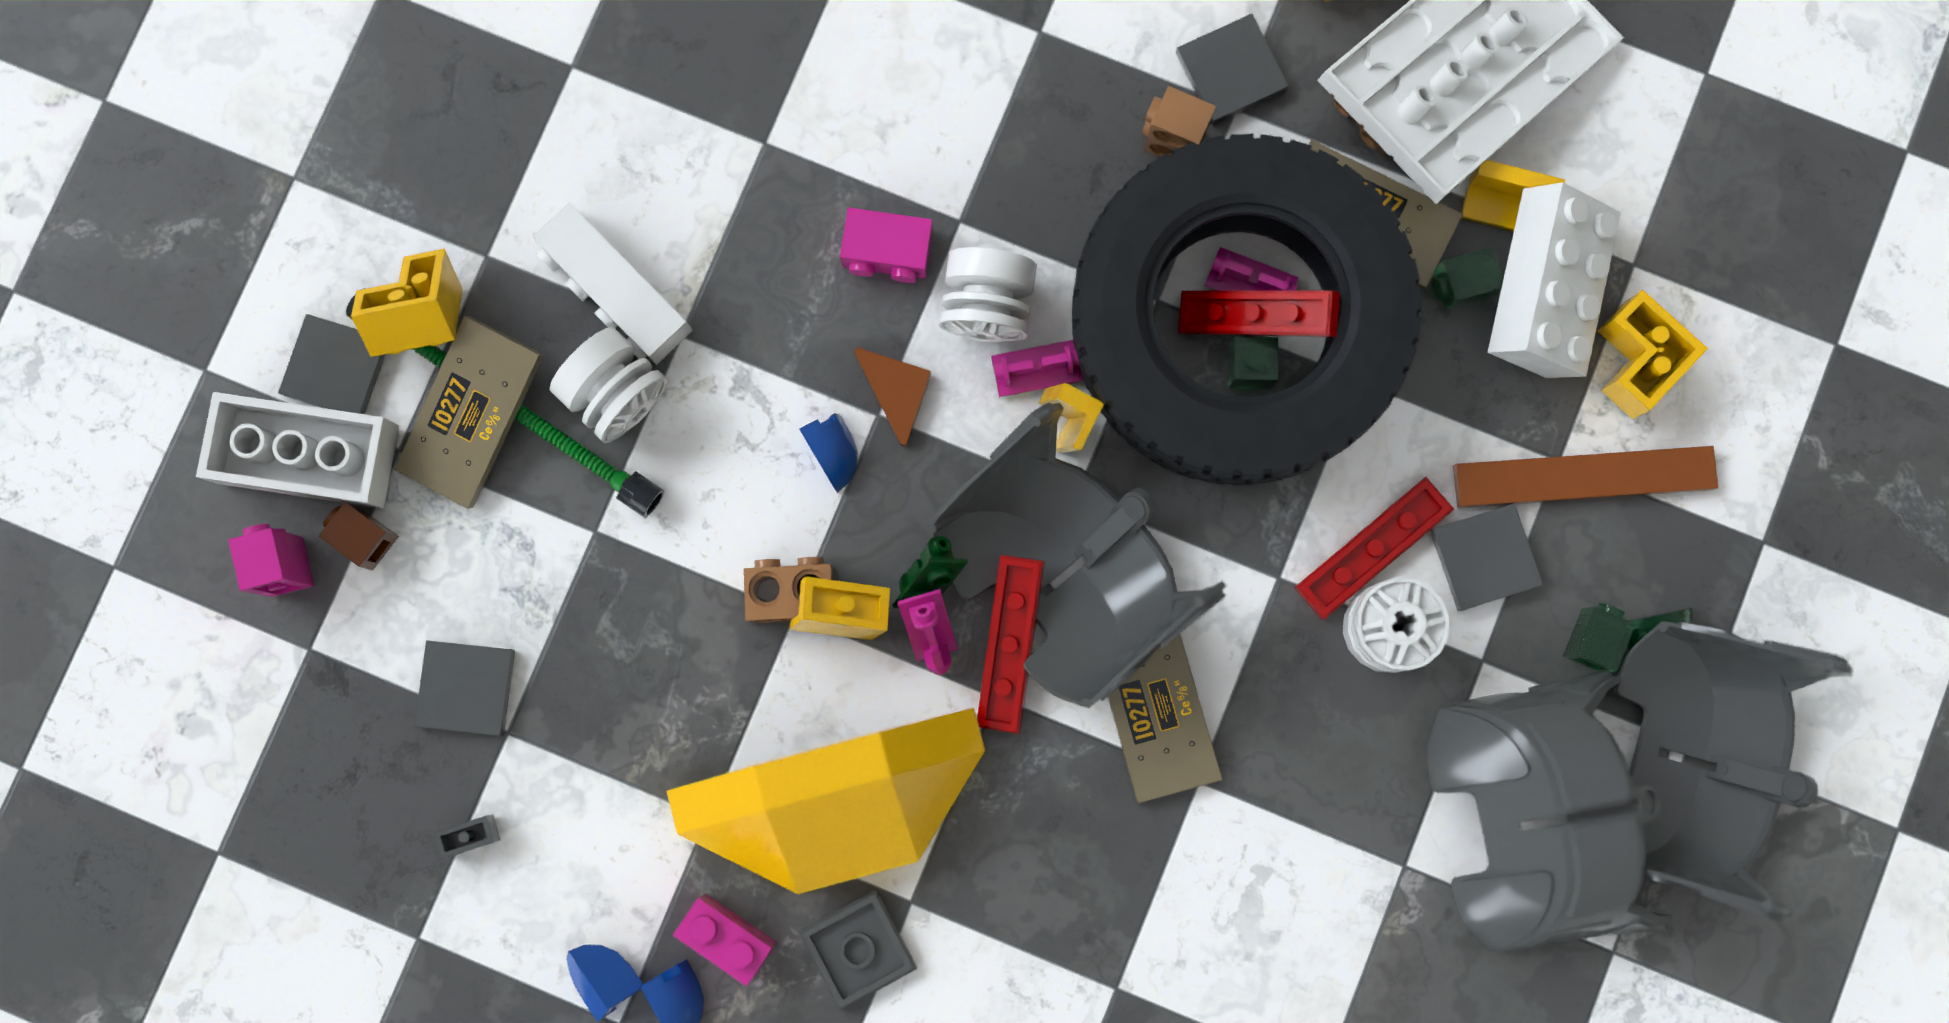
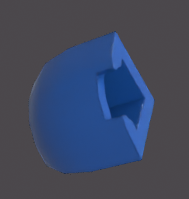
(833, 449)
(601, 978)
(675, 995)

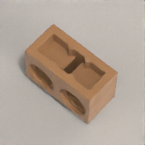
(1176, 122)
(789, 578)

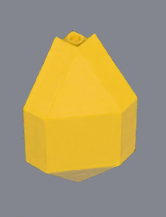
(836, 806)

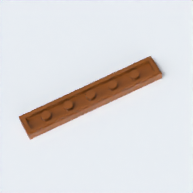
(1585, 476)

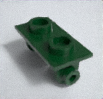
(931, 572)

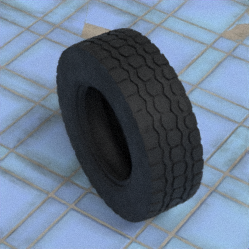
(1269, 192)

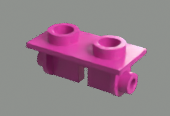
(1241, 273)
(1036, 368)
(929, 630)

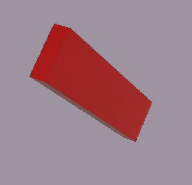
(1259, 313)
(1374, 548)
(1010, 643)

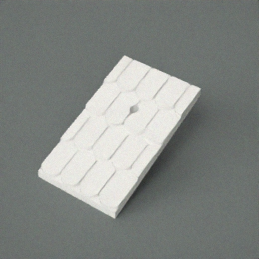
(1463, 77)

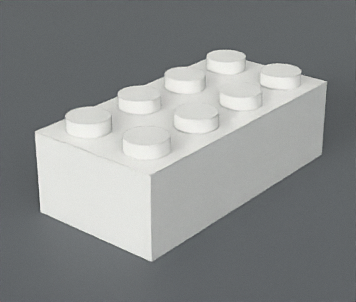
(1554, 281)
(297, 450)

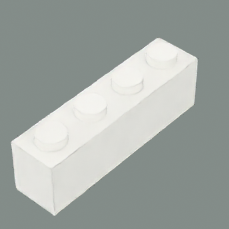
(611, 283)

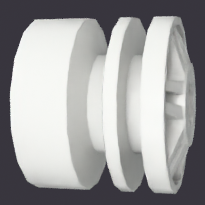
(989, 289)
(607, 384)
(1375, 609)

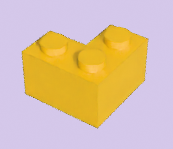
(411, 312)
(1657, 353)

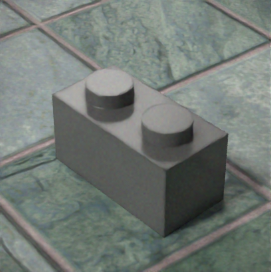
(467, 836)

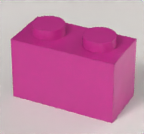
(886, 244)
(270, 561)
(725, 939)

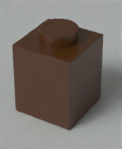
(357, 535)

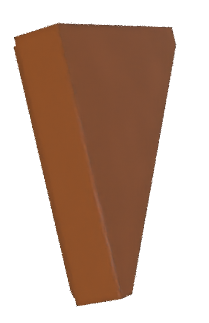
(897, 388)

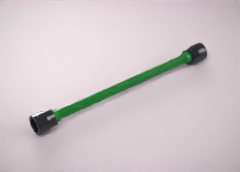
(633, 490)

